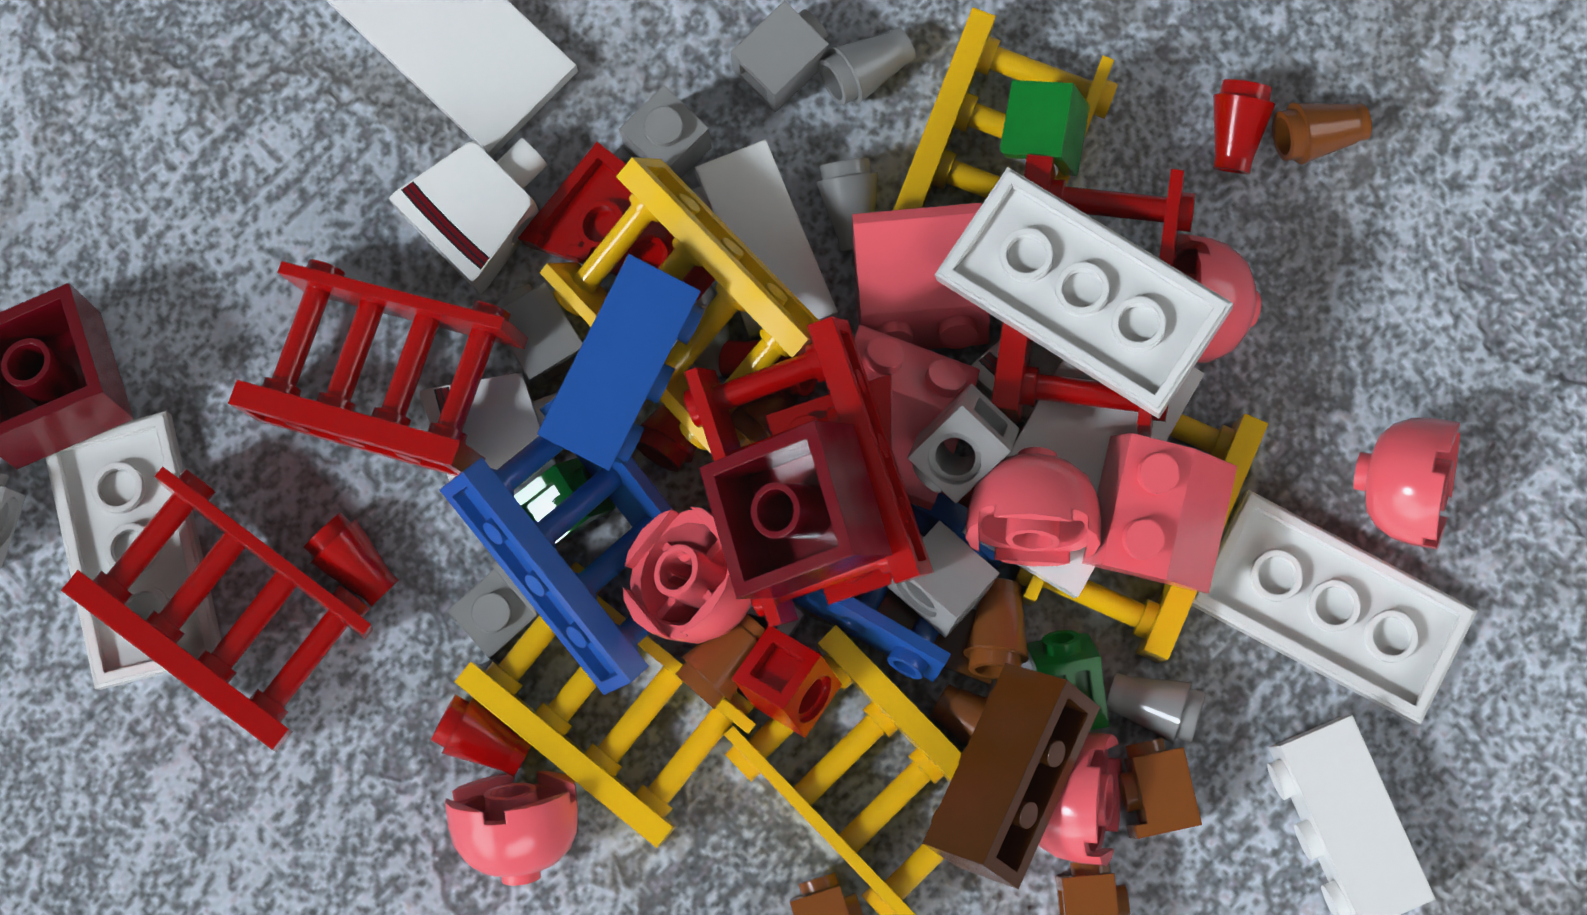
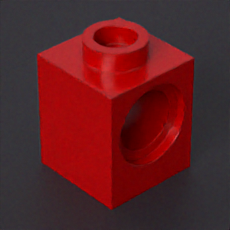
(787, 681)

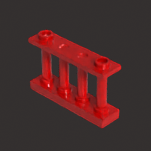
(837, 361)
(1021, 384)
(387, 428)
(161, 632)

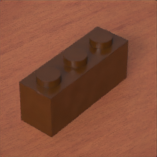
(1011, 774)

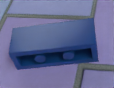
(622, 364)

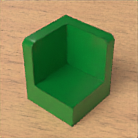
(1046, 122)

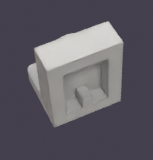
(494, 612)

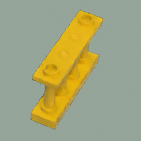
(960, 110)
(699, 241)
(1162, 620)
(885, 714)
(599, 764)

